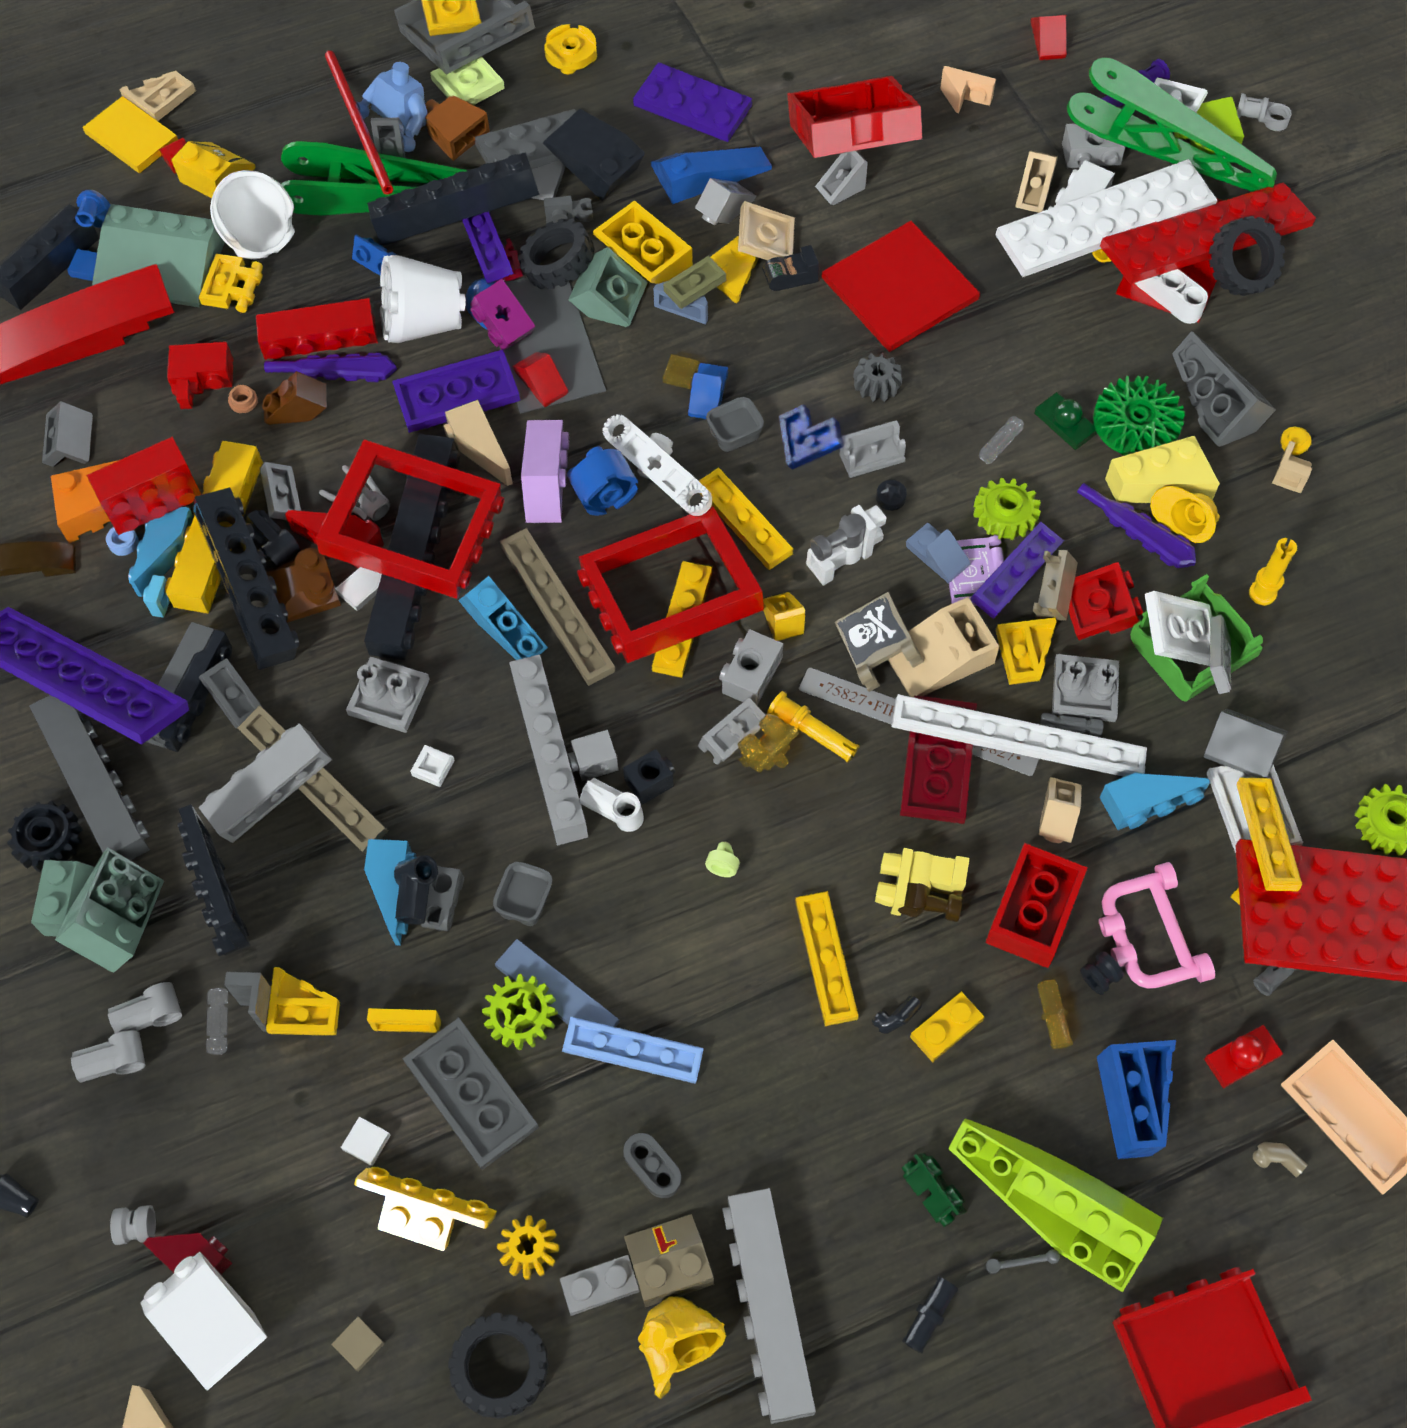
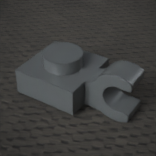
(565, 208)

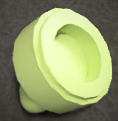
(722, 861)

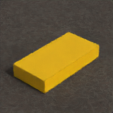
(404, 1020)

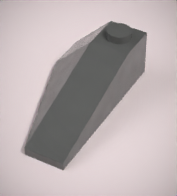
(1223, 398)

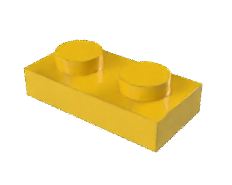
(947, 1026)

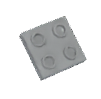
(1085, 687)
(387, 694)

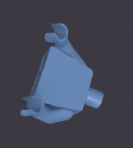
(400, 96)

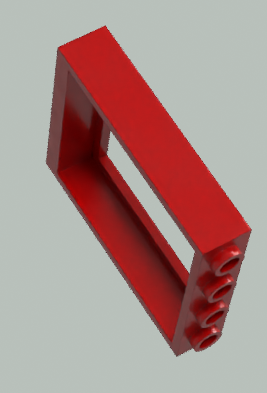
(396, 565)
(684, 624)

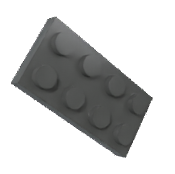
(522, 138)
(470, 1093)

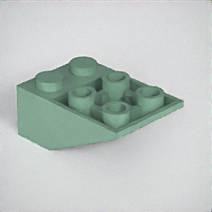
(111, 911)

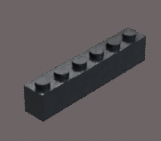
(453, 198)

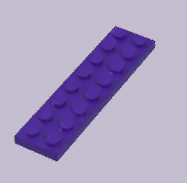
(85, 679)

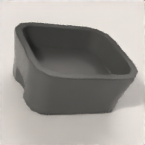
(735, 423)
(522, 893)

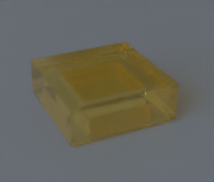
(680, 371)

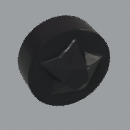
(891, 495)

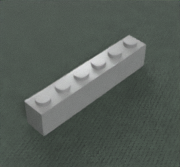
(548, 750)
(770, 1307)

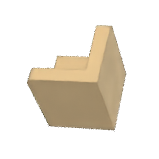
(1292, 471)

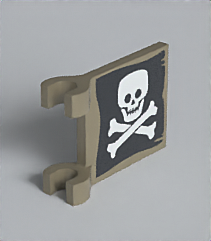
(874, 636)

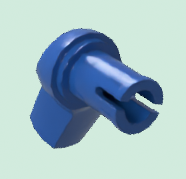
(92, 208)

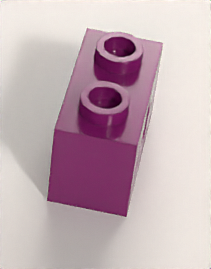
(501, 301)

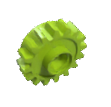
(1006, 509)
(1374, 819)

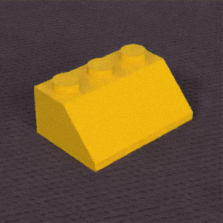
(645, 244)

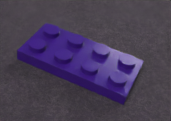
(692, 102)
(433, 392)

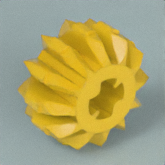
(540, 1248)

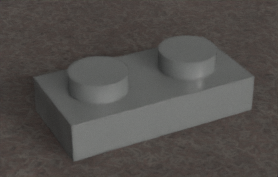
(279, 489)
(230, 692)

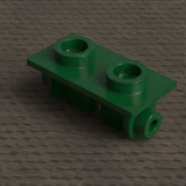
(944, 1198)

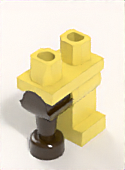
(917, 876)

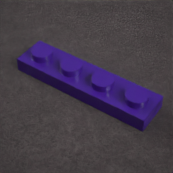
(487, 247)
(1016, 570)

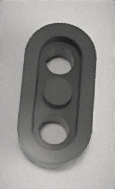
(653, 1166)

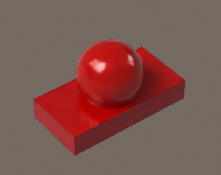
(1243, 1056)

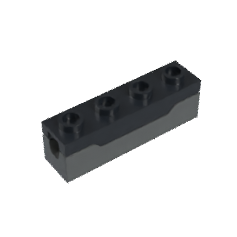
(195, 655)

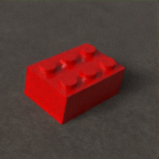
(144, 486)
(1036, 905)

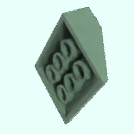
(175, 242)

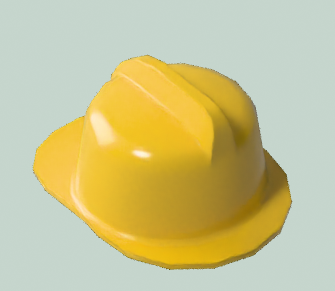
(1185, 513)

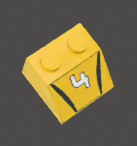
(206, 165)

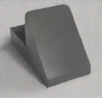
(388, 136)

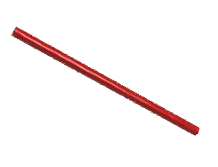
(359, 123)

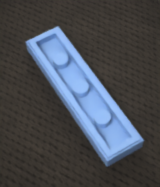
(633, 1050)

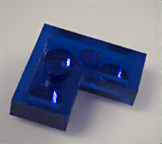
(807, 443)

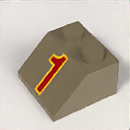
(669, 1260)

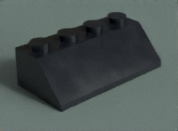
(43, 256)

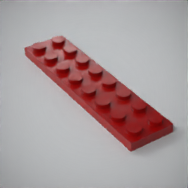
(1188, 237)

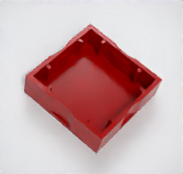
(854, 116)

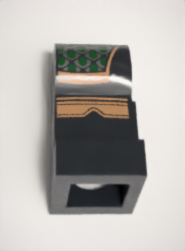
(792, 270)

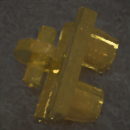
(770, 747)

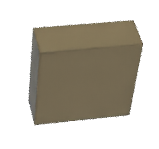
(358, 1344)

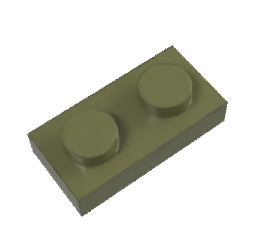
(694, 282)

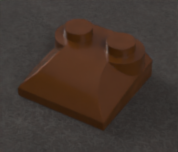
(305, 585)

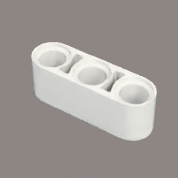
(1177, 294)

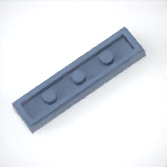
(569, 998)

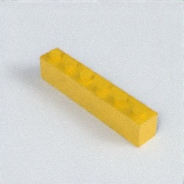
(195, 572)

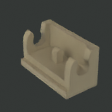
(1056, 586)

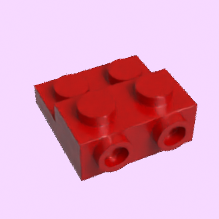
(1103, 602)

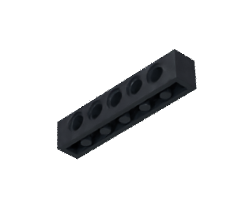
(266, 648)

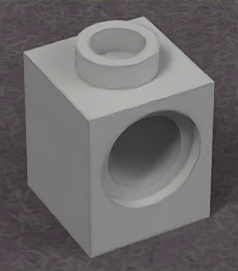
(593, 755)

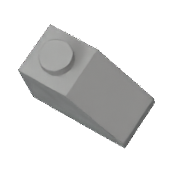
(722, 201)

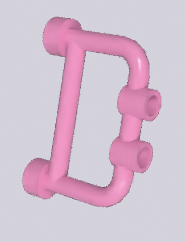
(1125, 954)

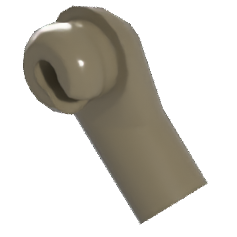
(1279, 1153)

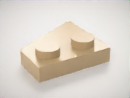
(160, 94)

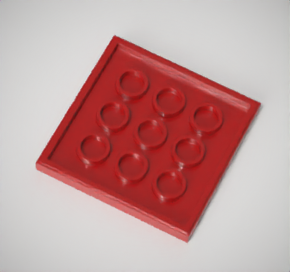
(900, 285)

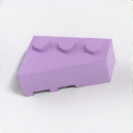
(543, 470)

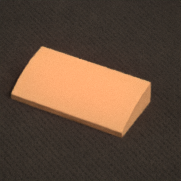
(1353, 1114)

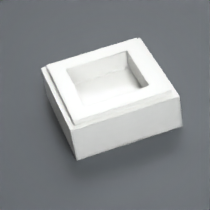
(432, 766)
(365, 1141)

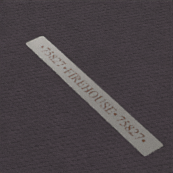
(882, 708)

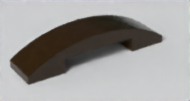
(37, 556)

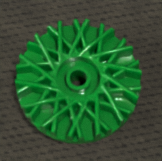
(1137, 415)

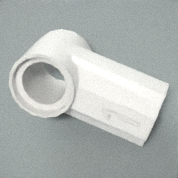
(611, 803)

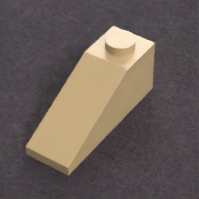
(476, 439)

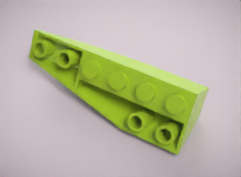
(1061, 1203)

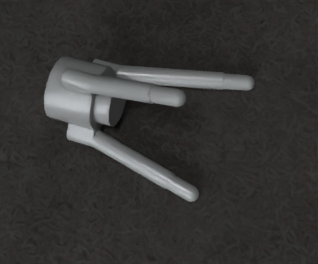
(373, 502)

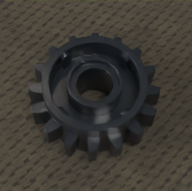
(34, 824)

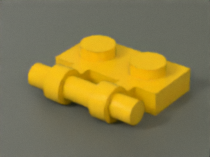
(223, 279)

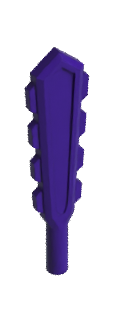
(351, 367)
(1154, 537)

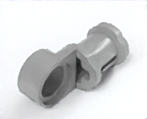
(1263, 110)

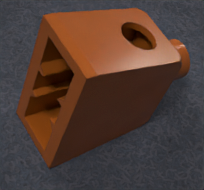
(455, 124)

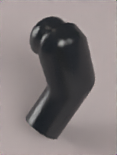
(899, 1017)

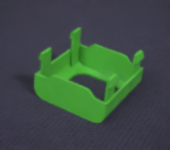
(1243, 645)

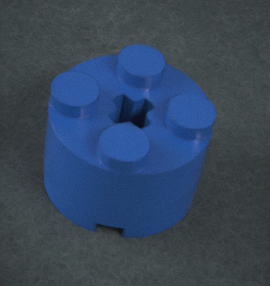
(603, 480)

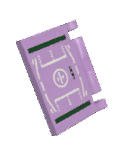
(983, 564)

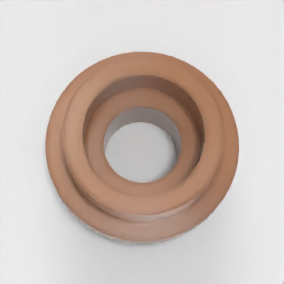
(241, 393)

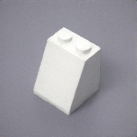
(203, 1319)

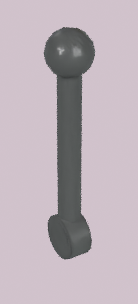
(993, 1265)

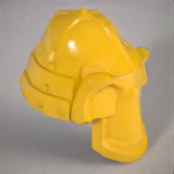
(676, 1338)

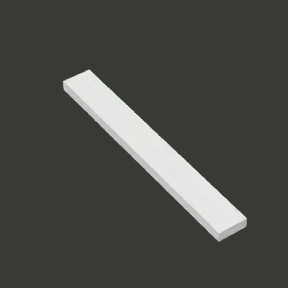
(1018, 736)

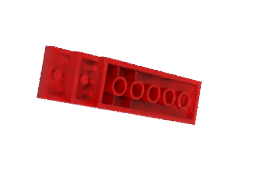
(82, 323)

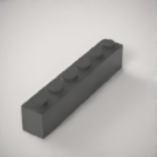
(90, 779)

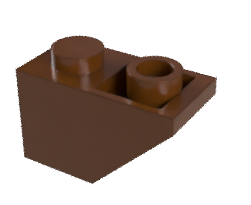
(295, 400)

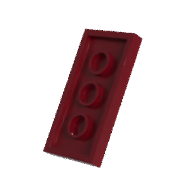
(937, 774)

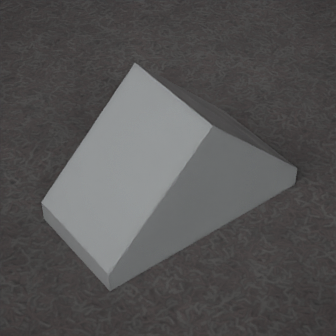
(844, 177)

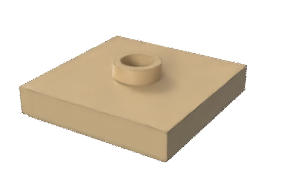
(765, 232)

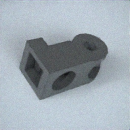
(443, 899)

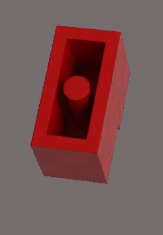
(198, 368)

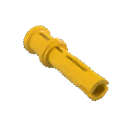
(1271, 577)
(802, 720)

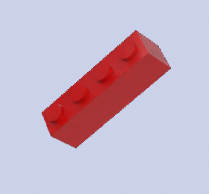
(316, 328)

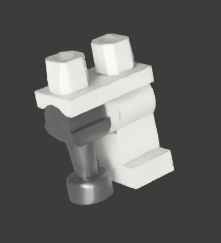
(846, 545)

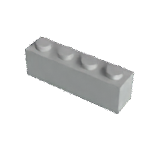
(264, 783)

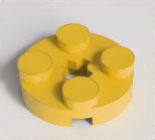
(570, 59)

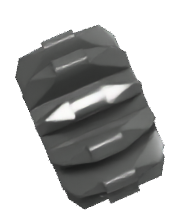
(877, 377)

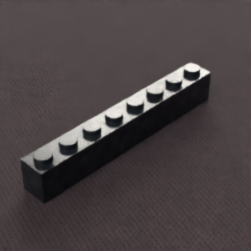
(414, 535)

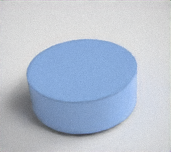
(123, 543)

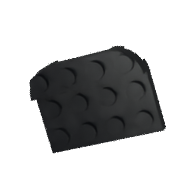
(211, 884)

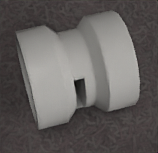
(133, 1224)

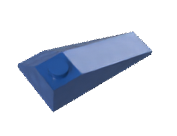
(688, 173)

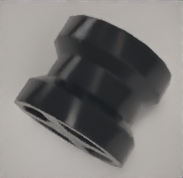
(1102, 973)

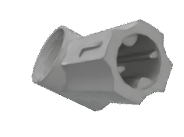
(156, 1008)
(120, 1056)

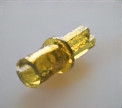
(1054, 1014)

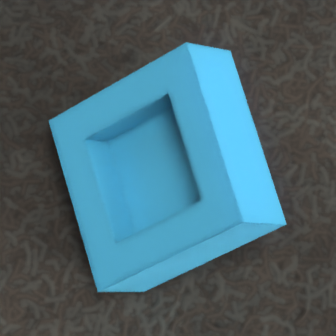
(155, 596)

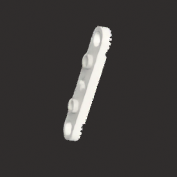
(669, 477)

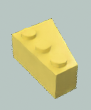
(1177, 464)

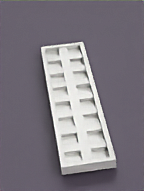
(1081, 224)

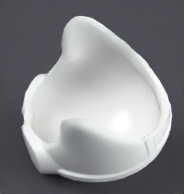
(252, 214)

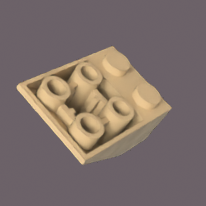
(952, 646)

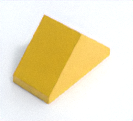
(784, 616)

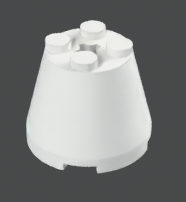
(418, 299)

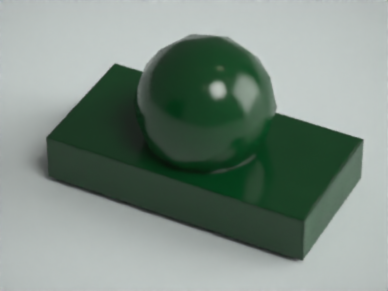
(1066, 420)

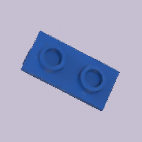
(369, 253)

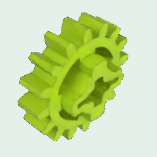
(513, 1023)

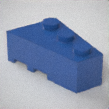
(1136, 1095)

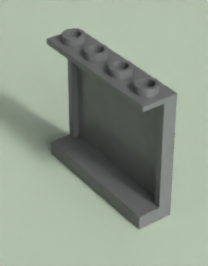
(499, 25)

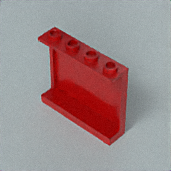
(1208, 1356)

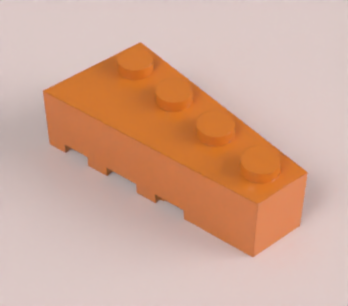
(77, 503)

